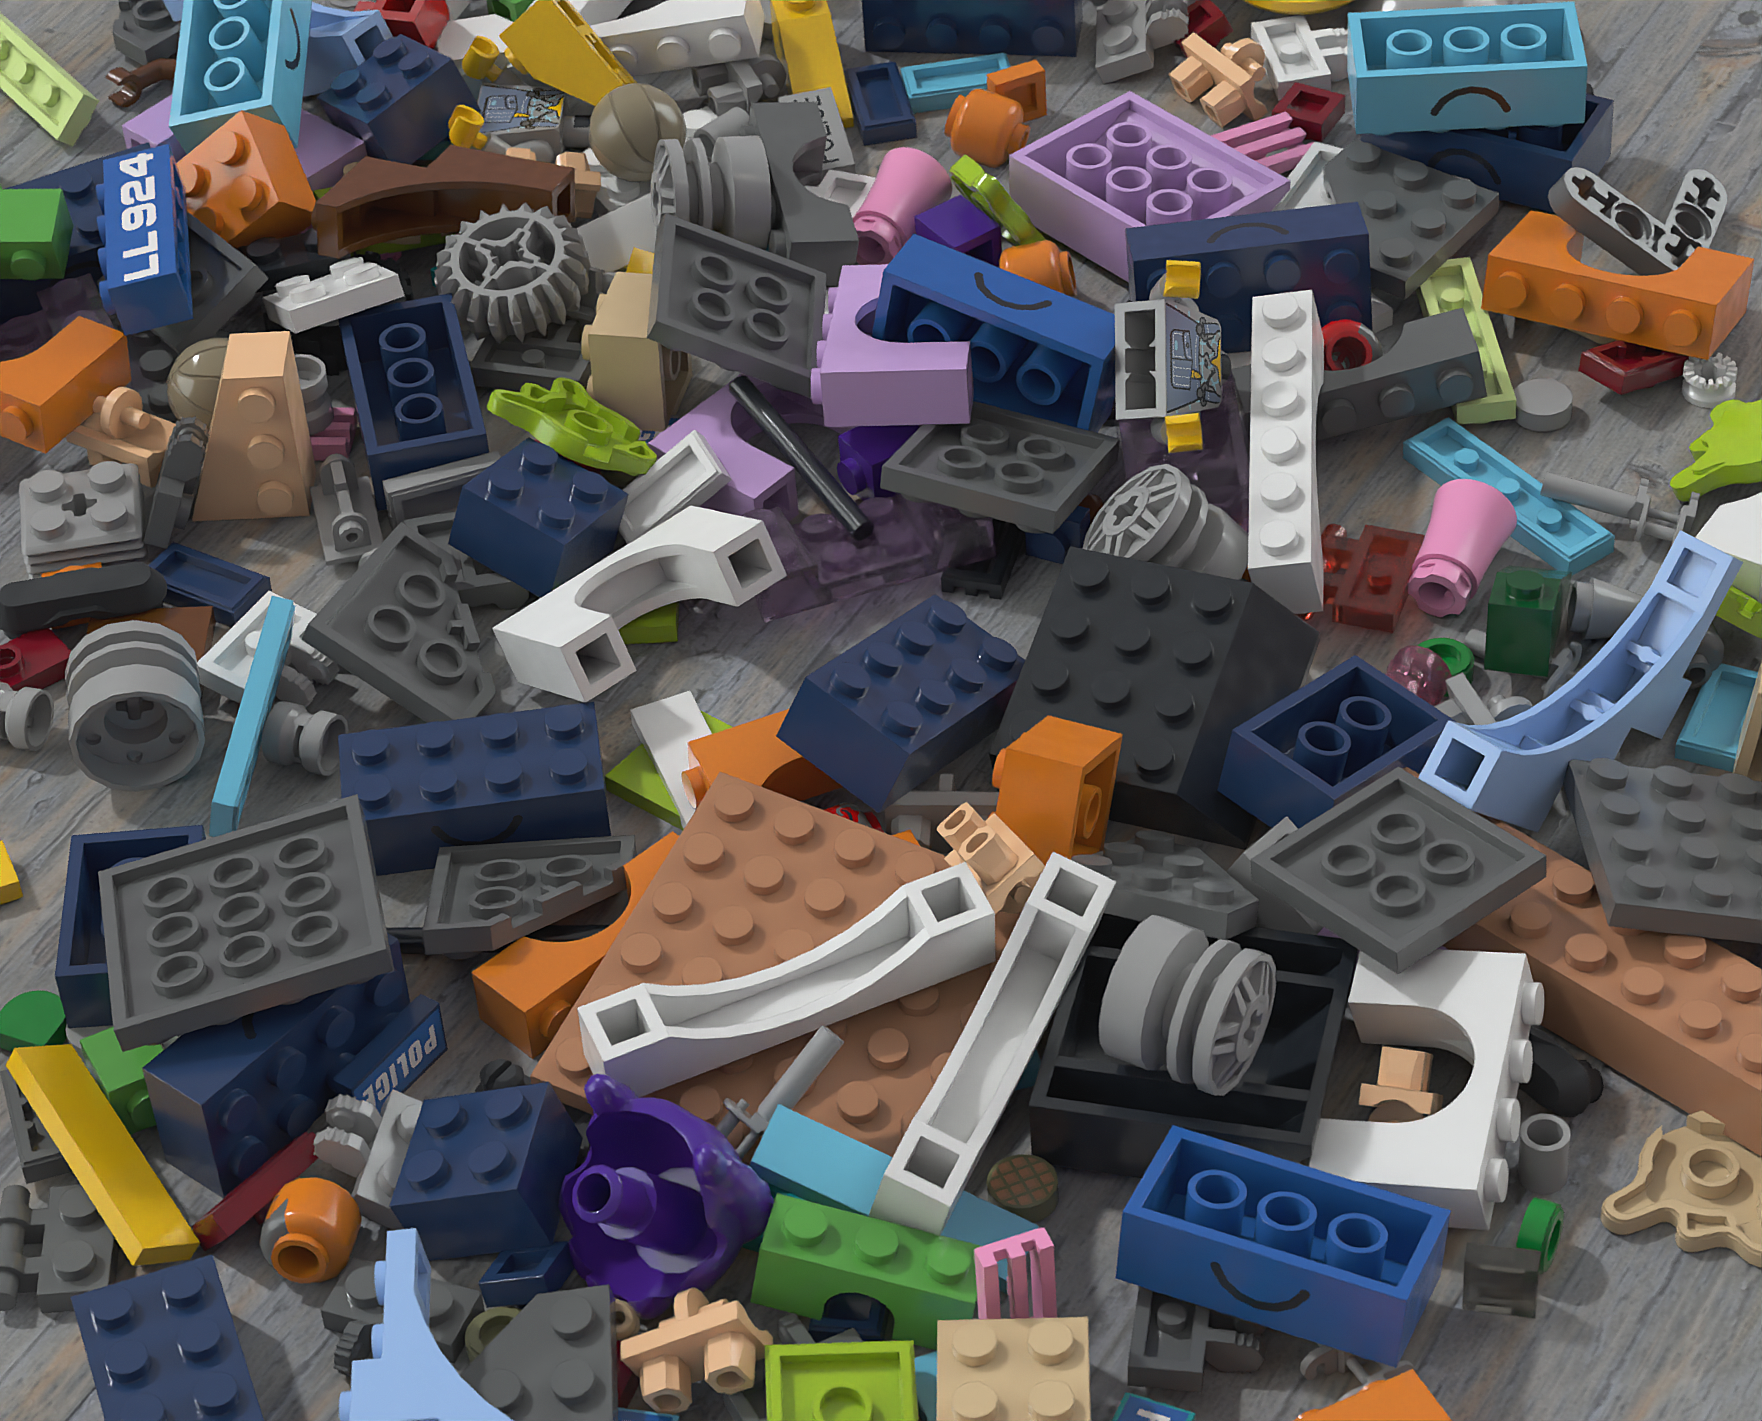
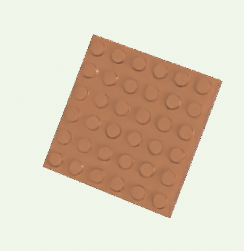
(746, 892)

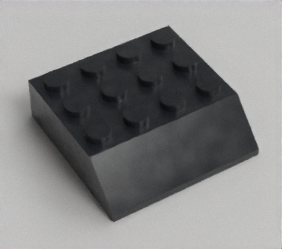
(1170, 667)
(1116, 1115)

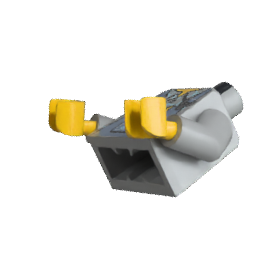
(514, 112)
(1169, 359)

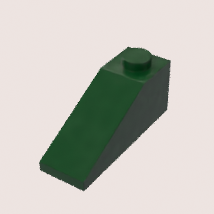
(1525, 619)

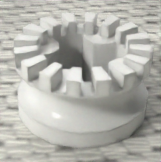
(1721, 378)

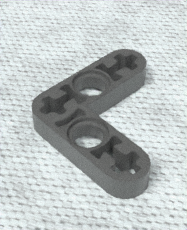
(1595, 208)

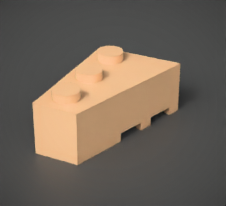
(258, 436)

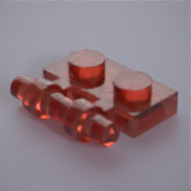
(1375, 578)

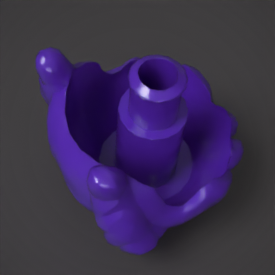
(657, 1200)

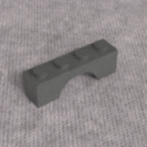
(802, 224)
(1425, 371)

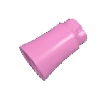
(903, 188)
(1460, 543)

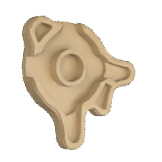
(1698, 1185)

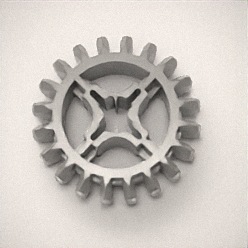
(516, 286)

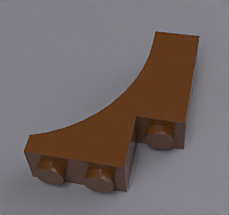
(401, 200)

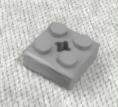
(82, 518)

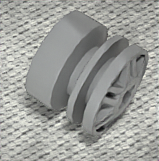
(720, 195)
(1169, 524)
(134, 706)
(1187, 1004)

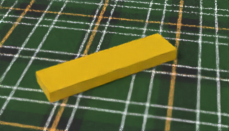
(102, 1154)

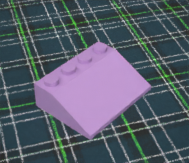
(1130, 170)

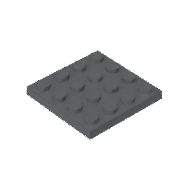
(1671, 847)
(242, 923)

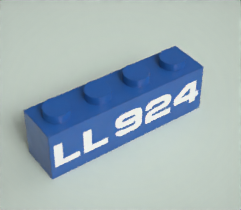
(144, 241)

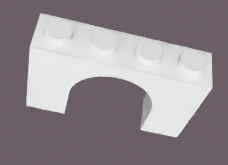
(572, 634)
(1457, 1003)

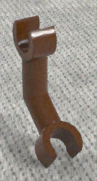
(139, 79)

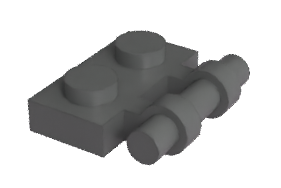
(75, 1254)

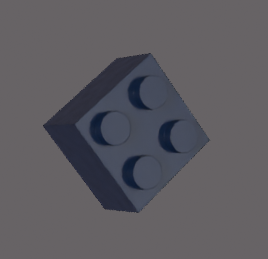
(398, 100)
(537, 518)
(486, 1171)

